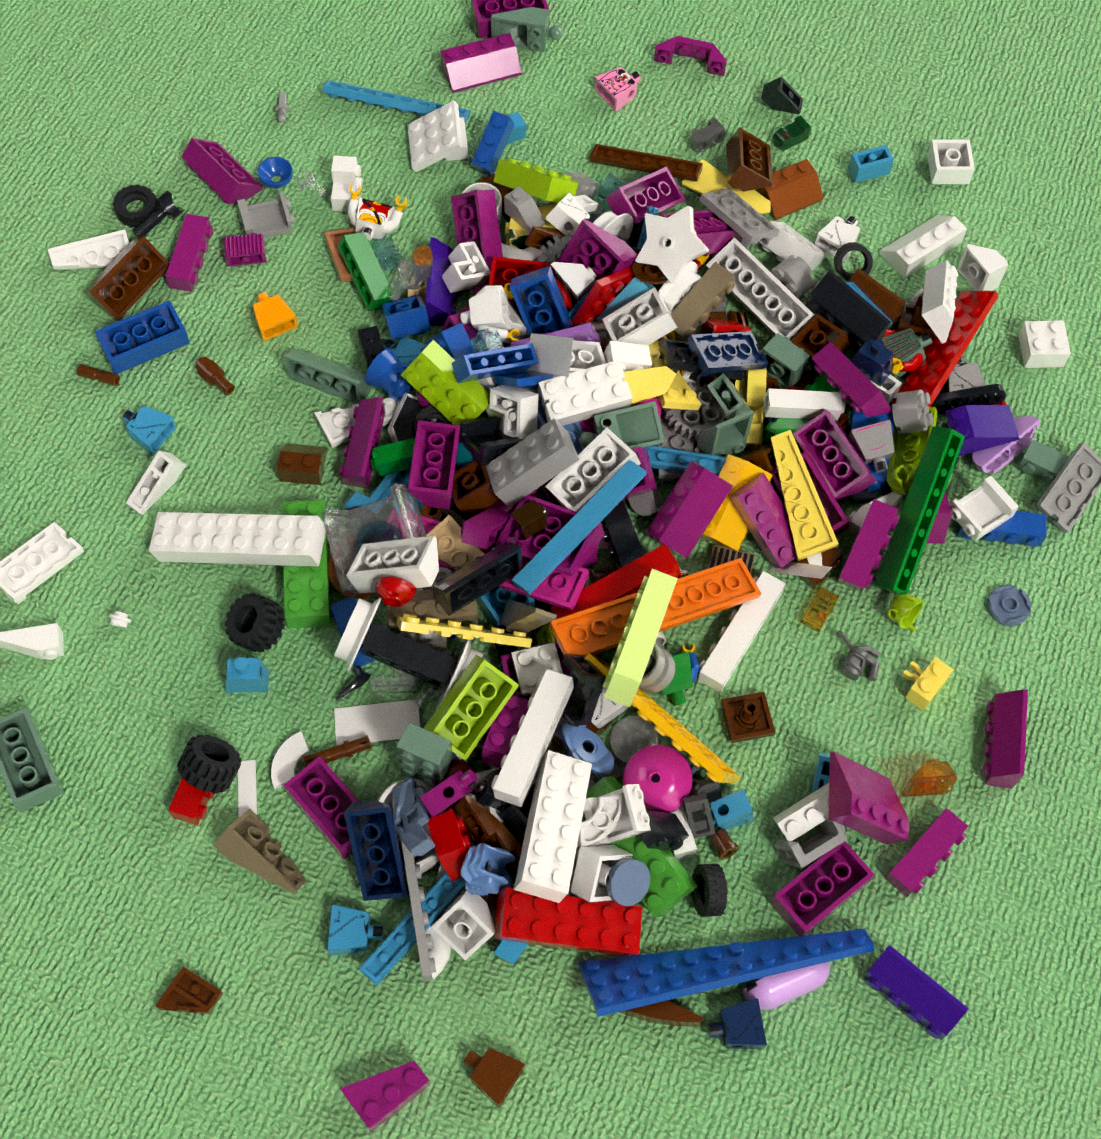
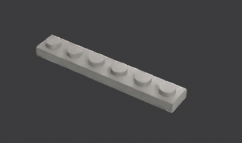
(420, 917)

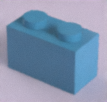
(870, 163)

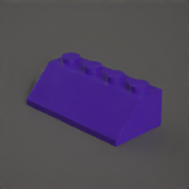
(438, 297)
(915, 993)

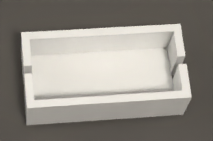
(585, 393)

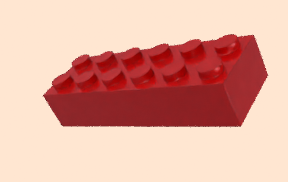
(624, 580)
(568, 924)

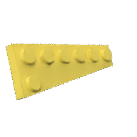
(679, 393)
(805, 512)
(496, 635)

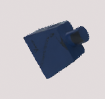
(874, 361)
(740, 1026)

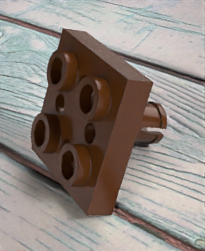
(754, 706)

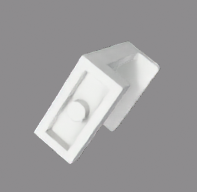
(983, 509)
(633, 818)

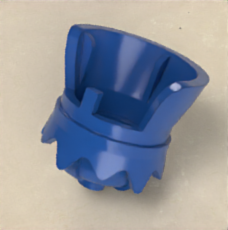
(386, 374)

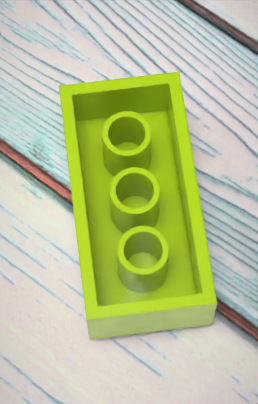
(534, 179)
(435, 380)
(471, 706)

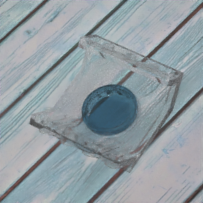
(376, 522)

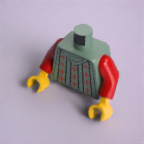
(906, 349)

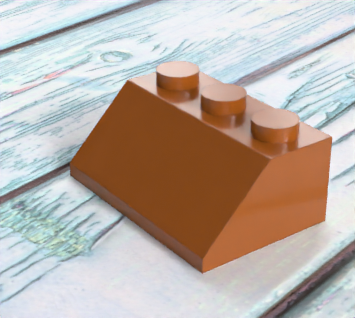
(792, 189)

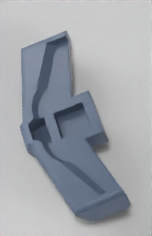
(410, 818)

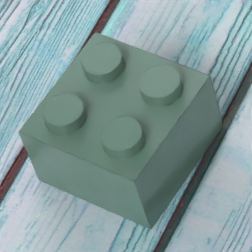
(785, 361)

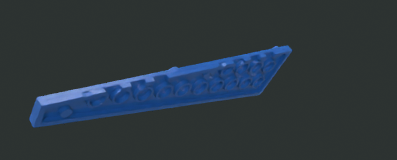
(663, 976)

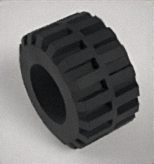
(241, 621)
(209, 763)

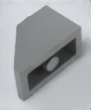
(523, 209)

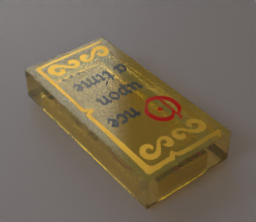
(819, 609)

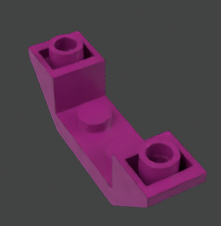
(691, 48)

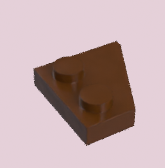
(189, 994)

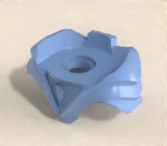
(581, 737)
(490, 881)

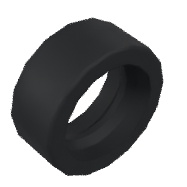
(852, 246)

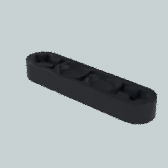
(965, 397)

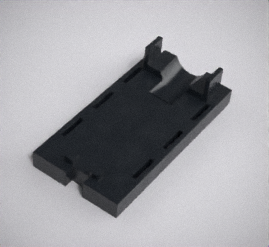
(678, 359)

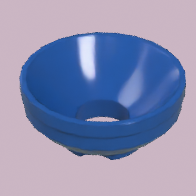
(275, 167)

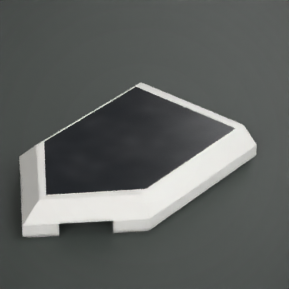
(401, 423)

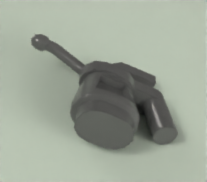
(854, 663)

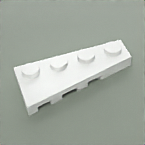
(89, 253)
(338, 421)

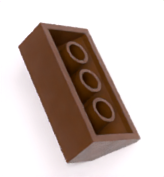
(748, 162)
(127, 277)

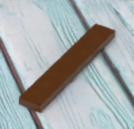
(645, 162)

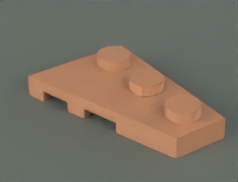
(332, 240)

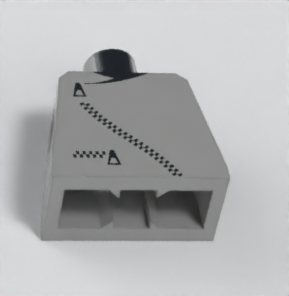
(964, 377)

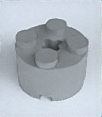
(794, 275)
(912, 411)

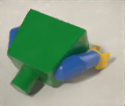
(685, 675)

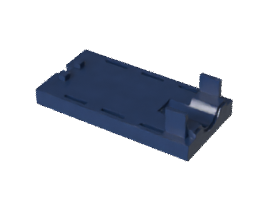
(726, 352)

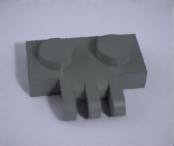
(555, 250)

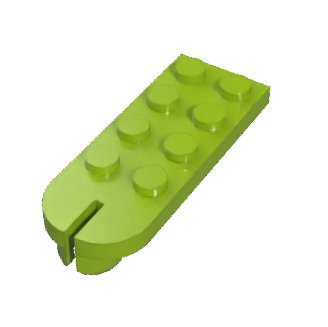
(906, 456)

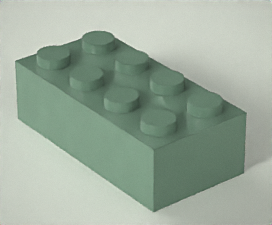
(424, 755)
(26, 762)

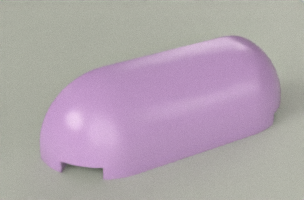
(995, 458)
(787, 986)

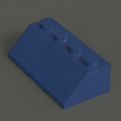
(376, 850)

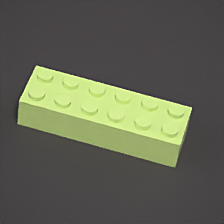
(639, 637)

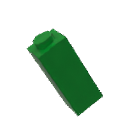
(393, 457)

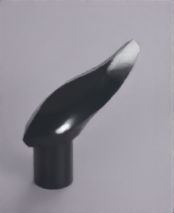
(361, 679)

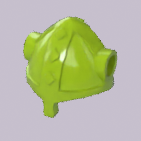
(905, 610)

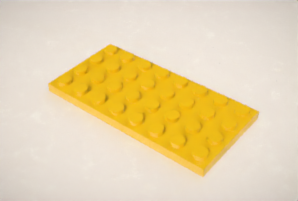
(670, 727)

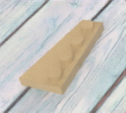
(449, 544)

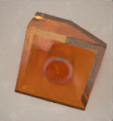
(932, 778)

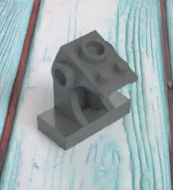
(699, 798)

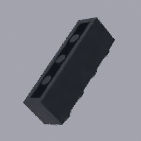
(621, 536)

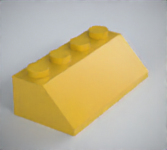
(727, 525)

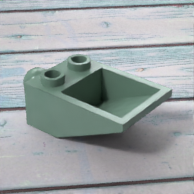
(527, 27)
(633, 425)
(727, 436)

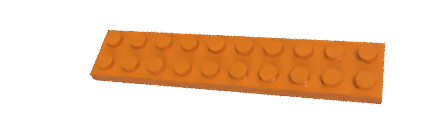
(692, 598)

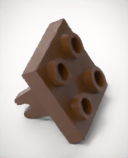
(913, 319)

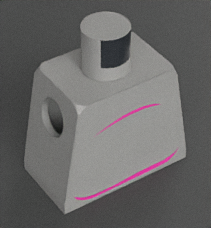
(874, 443)

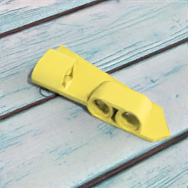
(713, 180)
(649, 382)
(753, 392)

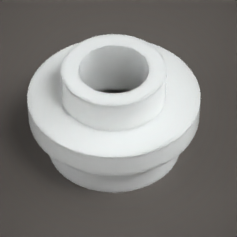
(119, 619)

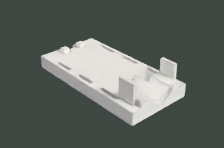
(36, 562)

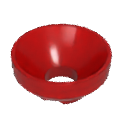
(395, 591)

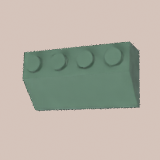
(327, 376)

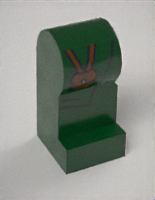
(792, 133)

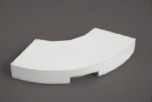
(287, 758)
(603, 820)

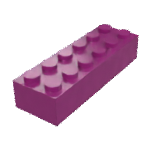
(711, 230)

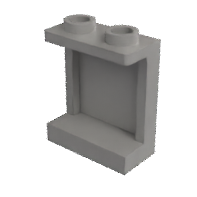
(268, 217)
(800, 855)

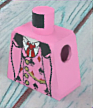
(617, 87)

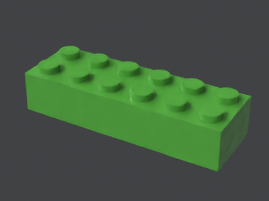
(307, 586)
(668, 877)

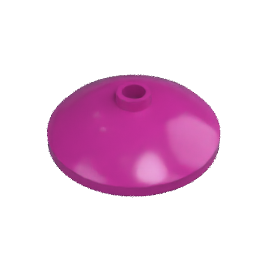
(674, 777)

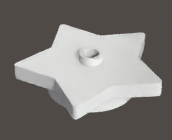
(671, 243)

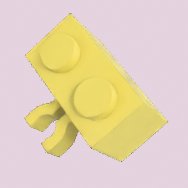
(926, 682)

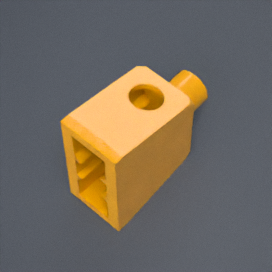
(273, 316)

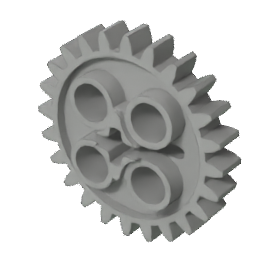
(689, 421)

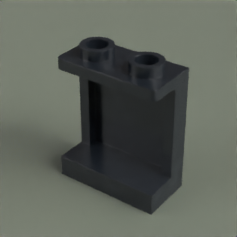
(485, 439)
(587, 688)

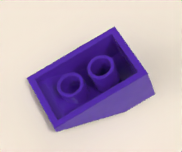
(982, 426)

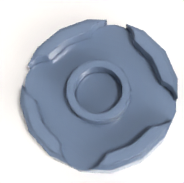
(1009, 605)
(628, 882)

